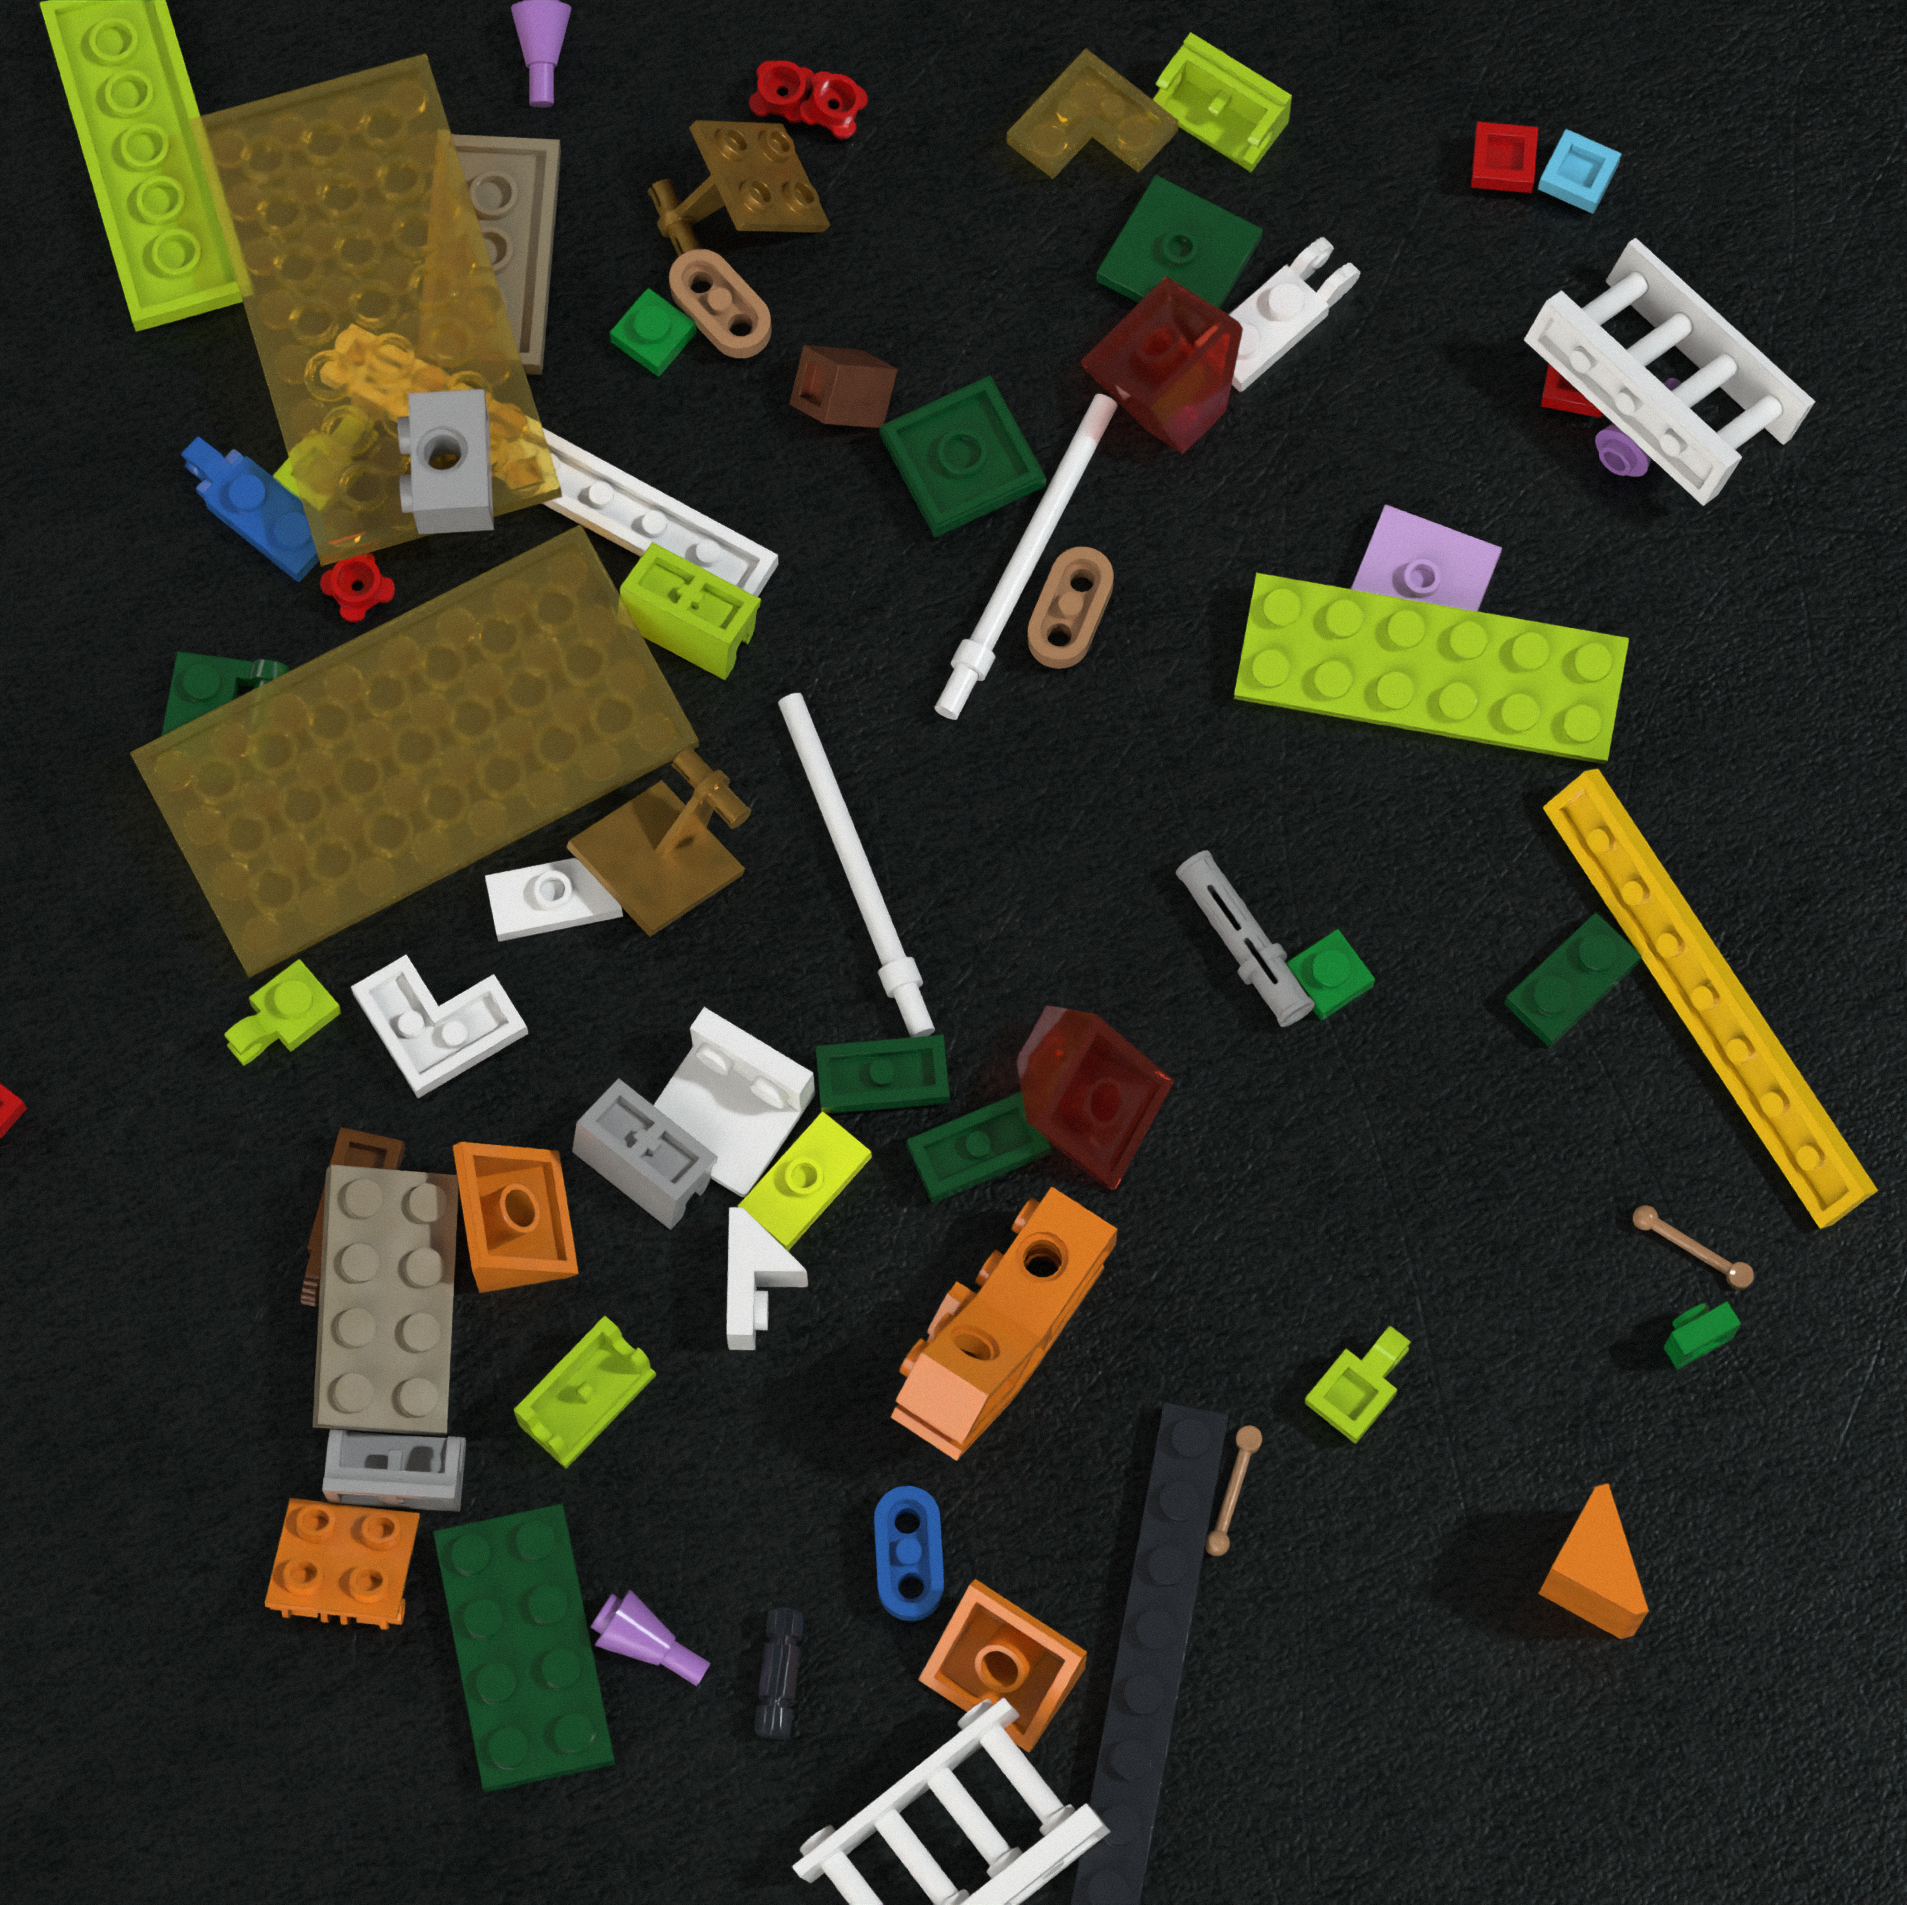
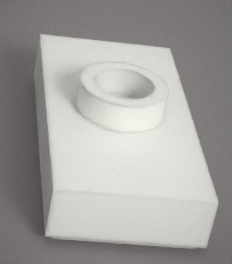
(547, 899)

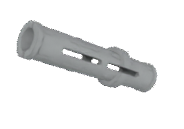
(1284, 998)

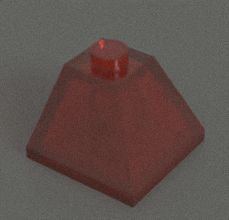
(1170, 363)
(1089, 1091)

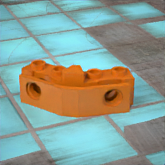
(994, 1340)

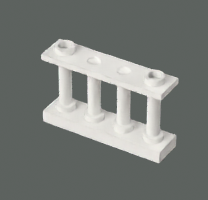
(1643, 405)
(1012, 1873)

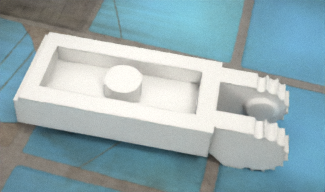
(1286, 311)

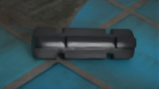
(779, 1673)

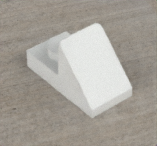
(754, 1262)

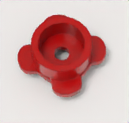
(777, 75)
(840, 90)
(351, 570)

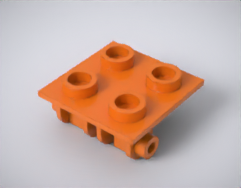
(343, 1562)

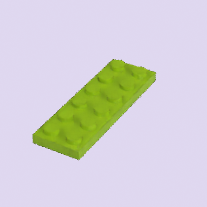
(142, 155)
(1431, 668)

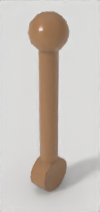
(1737, 1275)
(1248, 1442)

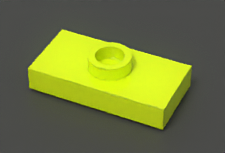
(806, 1180)

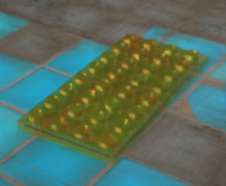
(367, 289)
(414, 750)

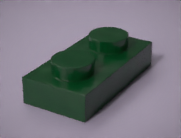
(1572, 980)
(882, 1074)
(976, 1148)

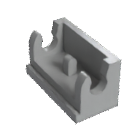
(643, 1153)
(394, 1471)

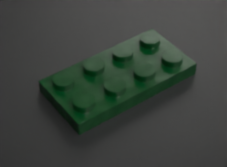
(524, 1648)

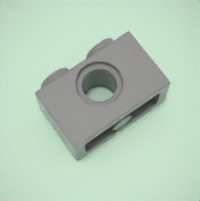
(454, 497)

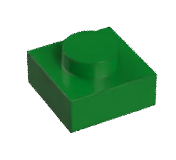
(653, 332)
(1331, 974)
(1700, 1332)

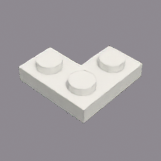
(435, 1040)

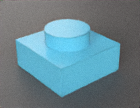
(1579, 171)

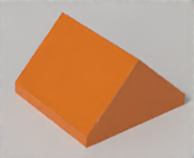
(514, 1215)
(1597, 1572)
(1006, 1653)

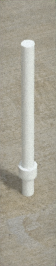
(976, 655)
(898, 972)

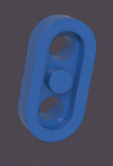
(909, 1555)

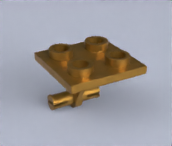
(751, 175)
(658, 850)

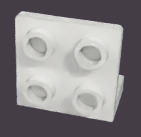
(736, 1099)

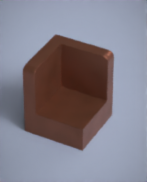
(843, 386)

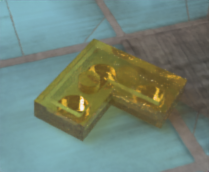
(1086, 104)

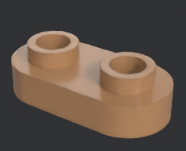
(723, 306)
(1070, 611)

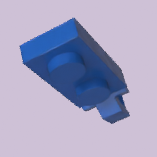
(254, 506)

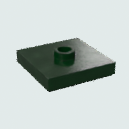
(1181, 239)
(962, 456)

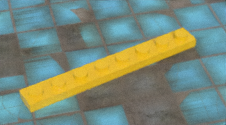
(1710, 999)

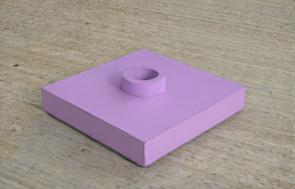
(1426, 562)

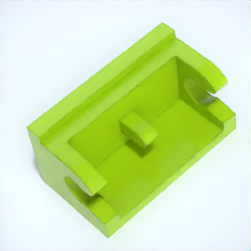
(1223, 102)
(689, 610)
(584, 1392)

